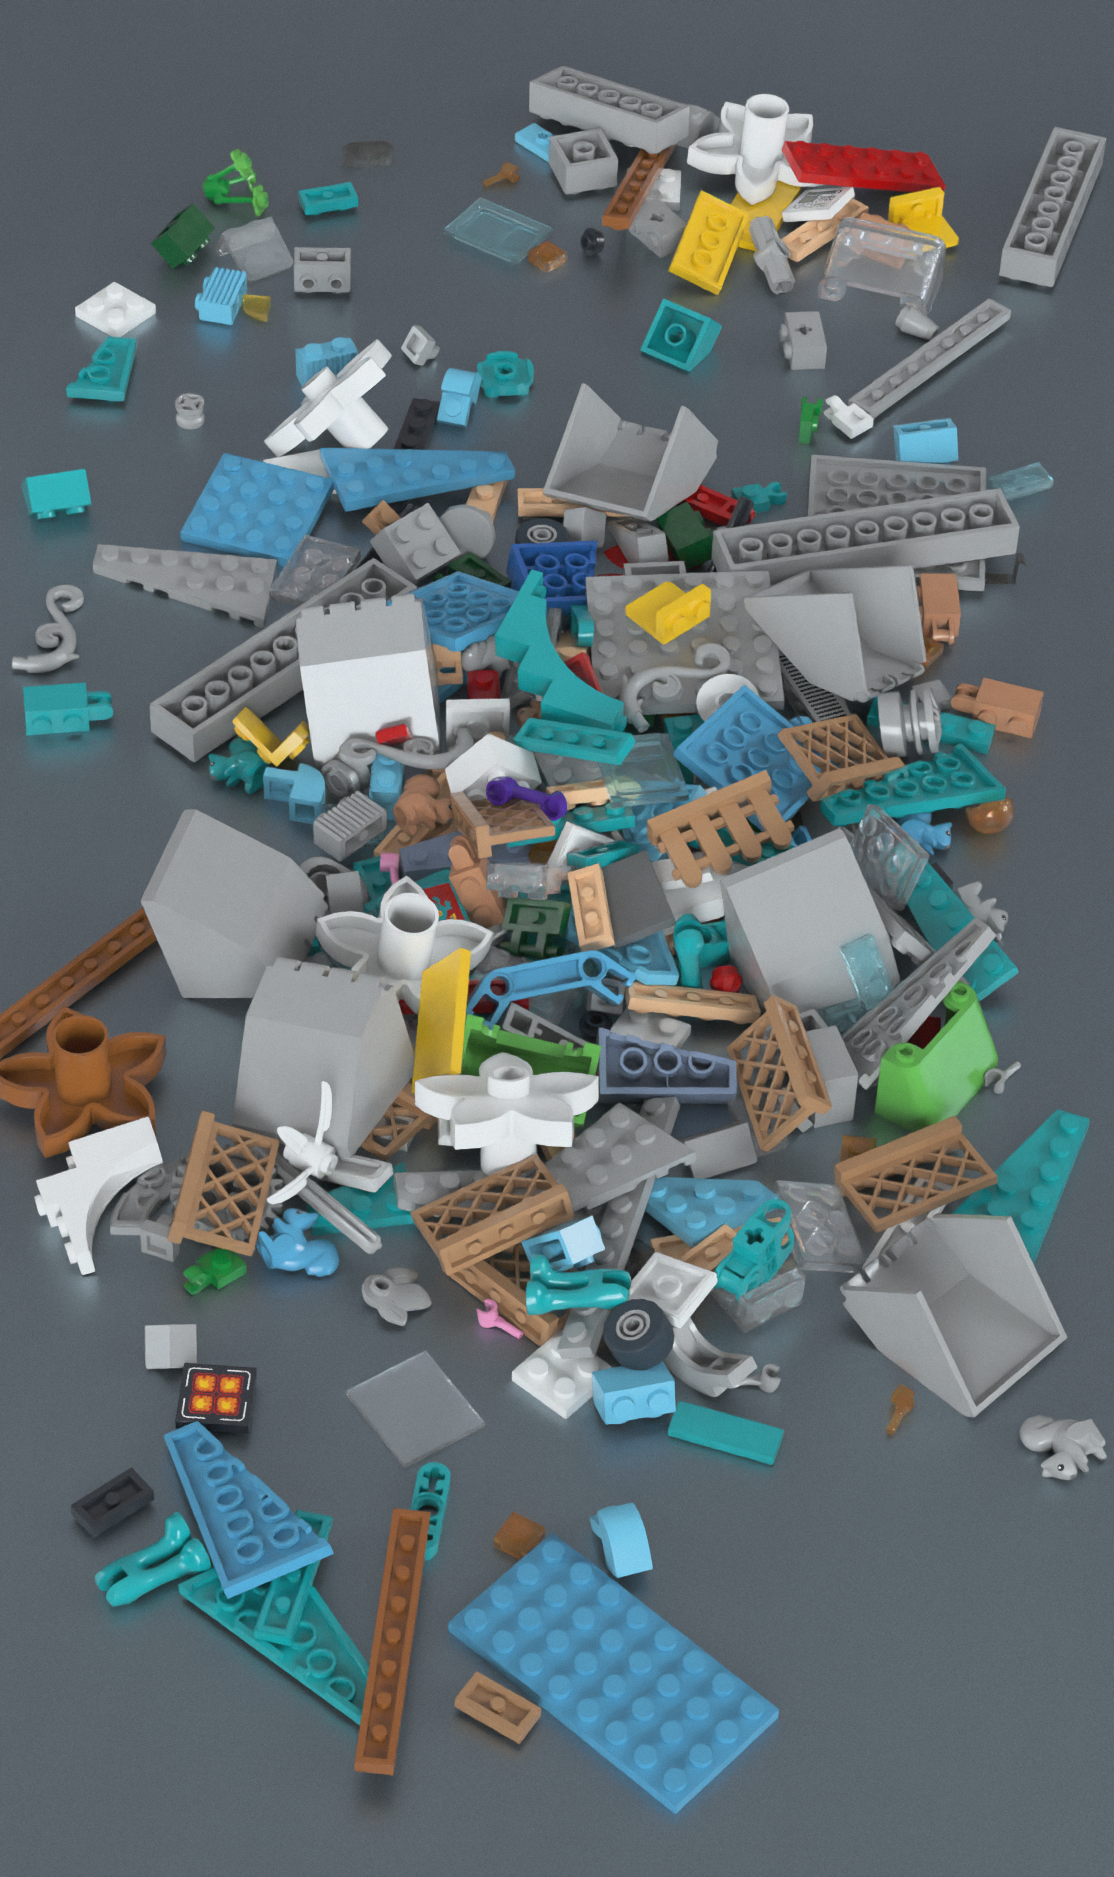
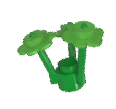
(217, 187)

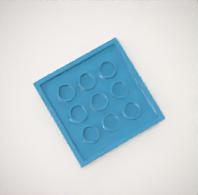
(256, 509)
(463, 609)
(743, 742)

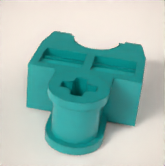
(756, 1251)

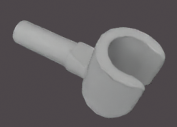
(1000, 1077)
(765, 1380)

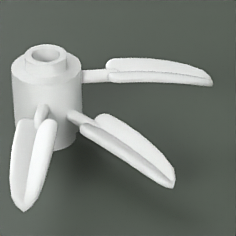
(307, 1152)

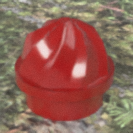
(726, 979)

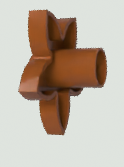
(83, 1079)

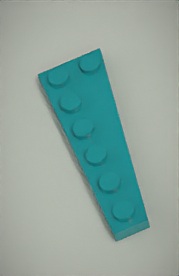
(942, 917)

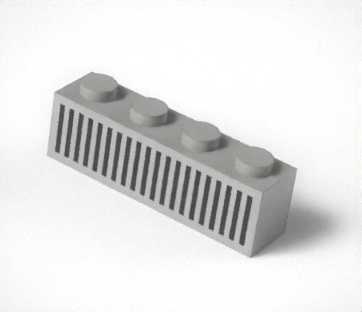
(810, 700)

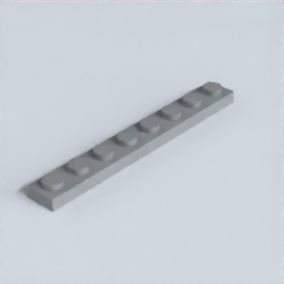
(931, 358)

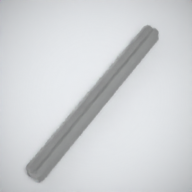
(326, 1204)

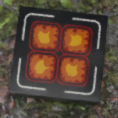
(216, 1397)

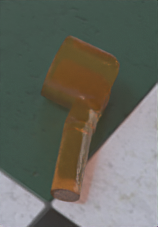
(507, 171)
(904, 1399)

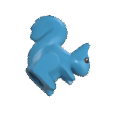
(924, 834)
(291, 1250)

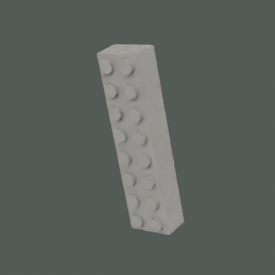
(1052, 207)

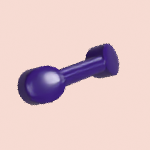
(505, 789)

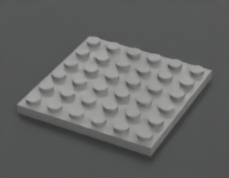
(860, 483)
(627, 649)

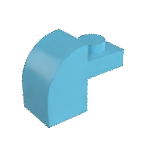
(459, 392)
(300, 788)
(622, 1539)

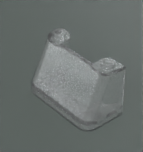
(884, 262)

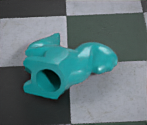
(242, 765)

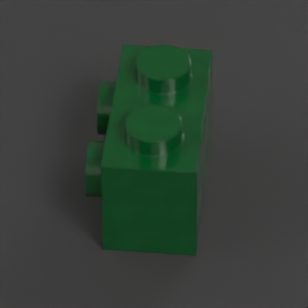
(183, 236)
(686, 535)

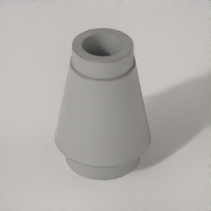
(916, 323)

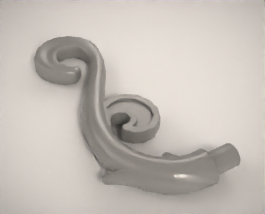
(48, 633)
(672, 685)
(415, 752)

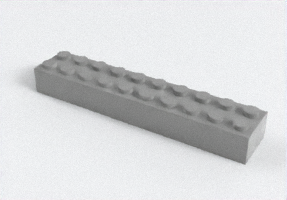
(886, 535)
(258, 672)

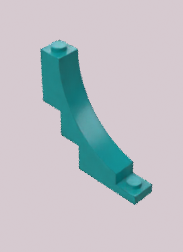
(526, 640)

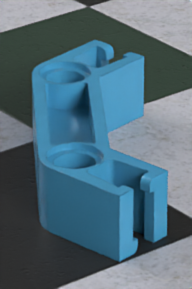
(546, 978)

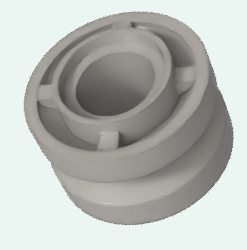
(344, 779)

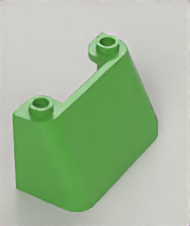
(541, 1055)
(938, 1081)

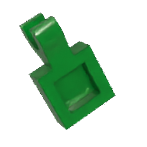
(809, 419)
(215, 1268)

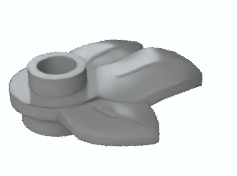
(395, 1294)

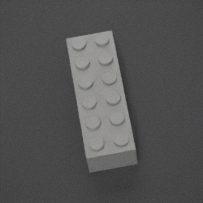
(619, 110)

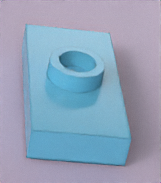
(535, 139)

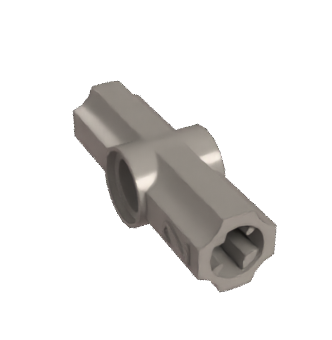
(771, 255)

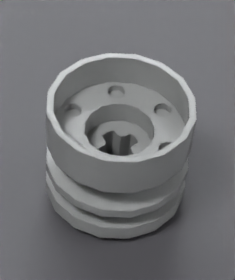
(909, 722)

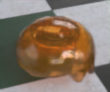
(991, 816)

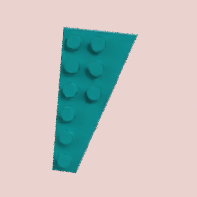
(918, 787)
(1033, 1179)
(321, 1649)

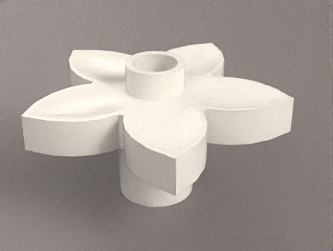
(752, 144)
(337, 405)
(401, 940)
(508, 1108)

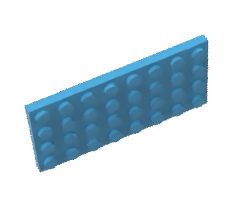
(614, 1672)

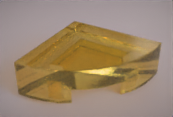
(257, 306)

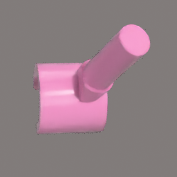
(389, 863)
(491, 1319)

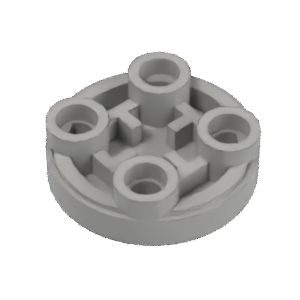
(469, 529)

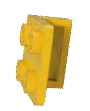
(923, 214)
(669, 610)
(269, 746)

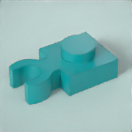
(761, 496)

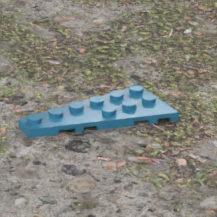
(395, 475)
(240, 1518)

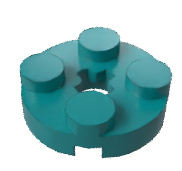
(515, 382)

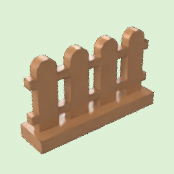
(720, 809)

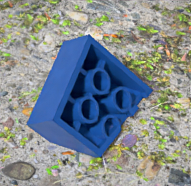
(563, 570)

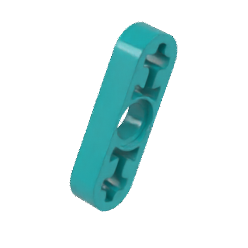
(581, 626)
(439, 1500)

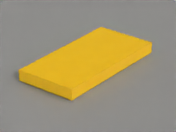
(772, 207)
(709, 242)
(442, 1017)

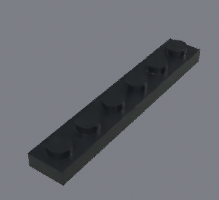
(416, 432)

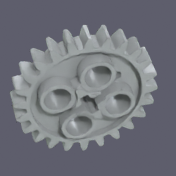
(269, 1213)

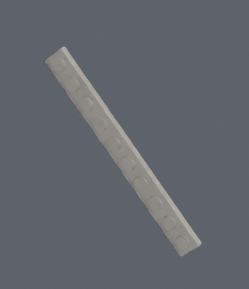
(618, 1232)

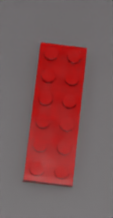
(861, 167)

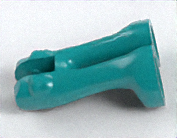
(688, 945)
(564, 1290)
(127, 1577)

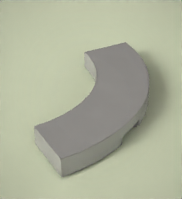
(144, 1198)

